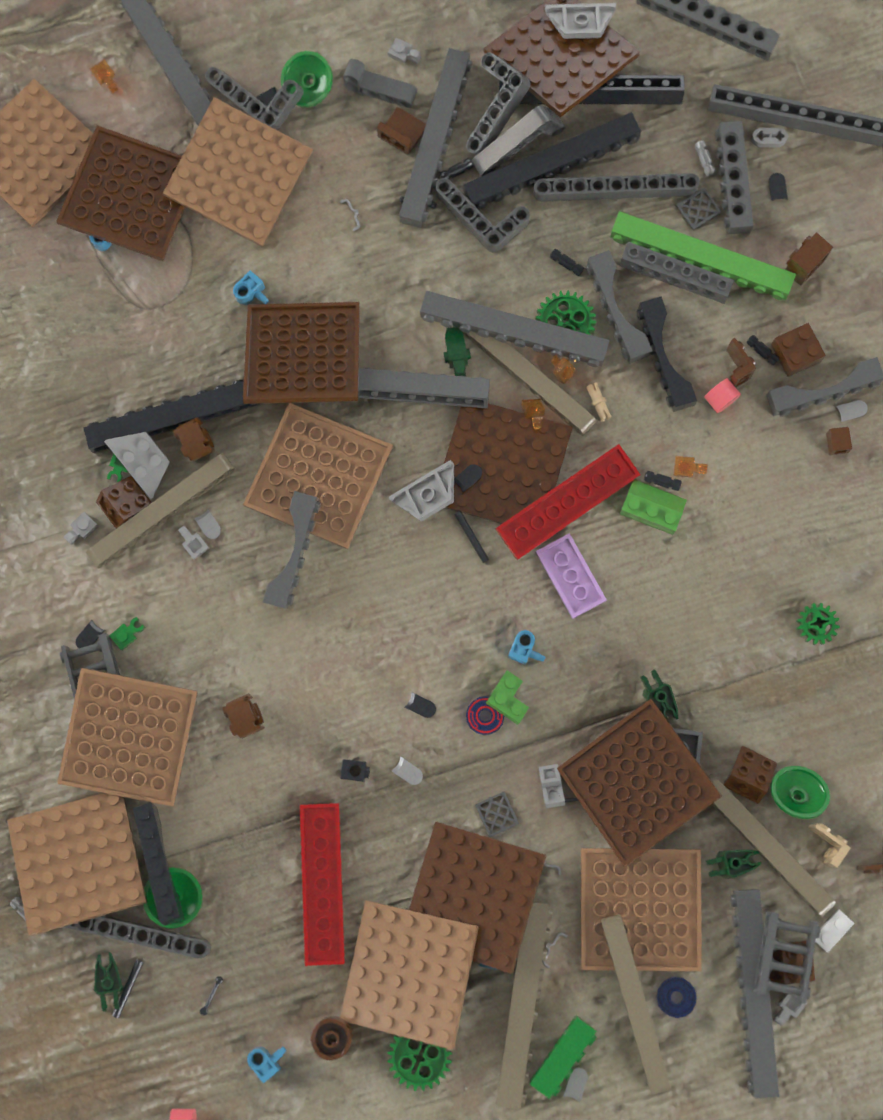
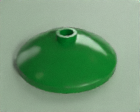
(303, 68)
(804, 785)
(188, 891)

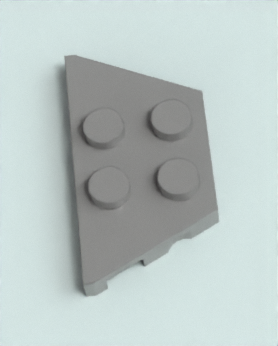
(581, 19)
(141, 459)
(427, 493)

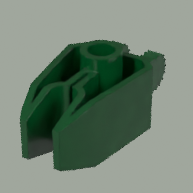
(456, 353)
(661, 694)
(731, 865)
(107, 982)

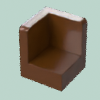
(839, 440)

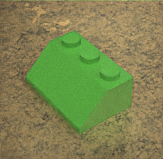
(653, 507)

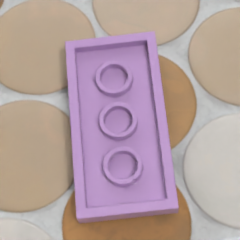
(571, 576)

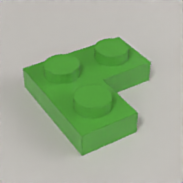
(503, 700)

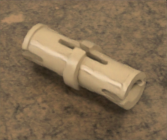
(598, 402)

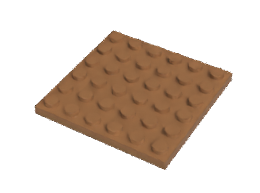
(38, 152)
(237, 172)
(324, 462)
(127, 737)
(76, 862)
(656, 902)
(409, 974)

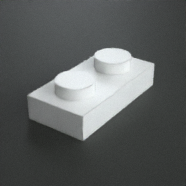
(833, 930)

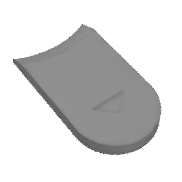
(852, 410)
(208, 525)
(408, 772)
(576, 1084)

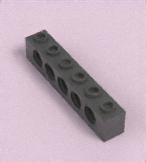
(734, 132)
(676, 272)

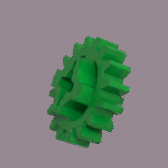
(819, 631)

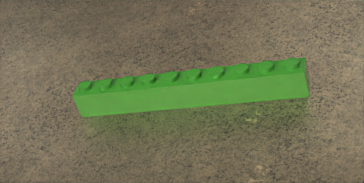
(740, 268)

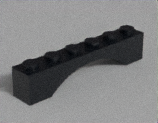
(678, 389)
(161, 881)

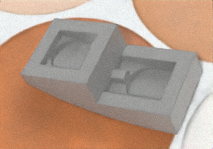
(551, 786)

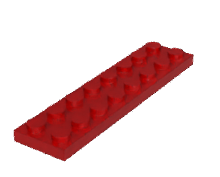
(567, 502)
(322, 884)

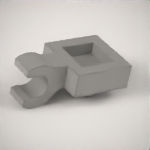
(402, 50)
(82, 526)
(194, 544)
(789, 1007)

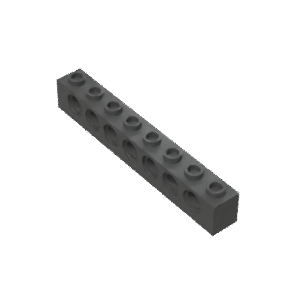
(713, 26)

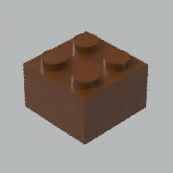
(808, 257)
(798, 349)

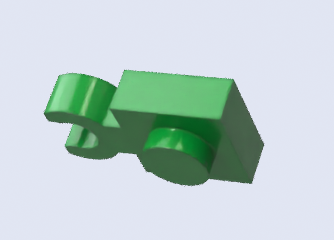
(118, 468)
(125, 635)

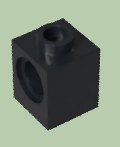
(346, 768)

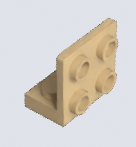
(834, 855)

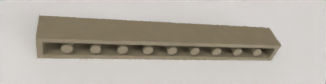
(522, 1009)

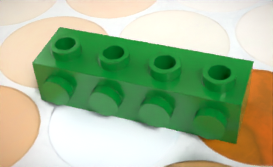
(562, 1057)

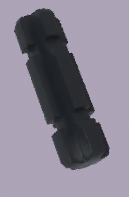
(457, 169)
(567, 262)
(763, 350)
(662, 480)

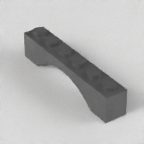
(633, 342)
(787, 398)
(281, 588)

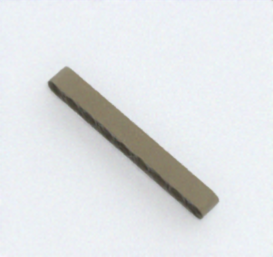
(535, 382)
(160, 510)
(772, 850)
(635, 1004)

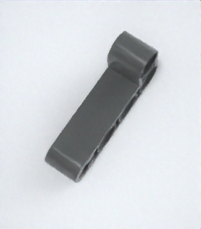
(378, 86)

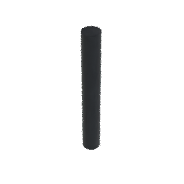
(471, 536)
(128, 987)

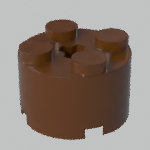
(195, 440)
(244, 716)
(320, 1041)

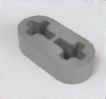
(769, 137)

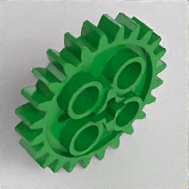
(575, 307)
(436, 1064)

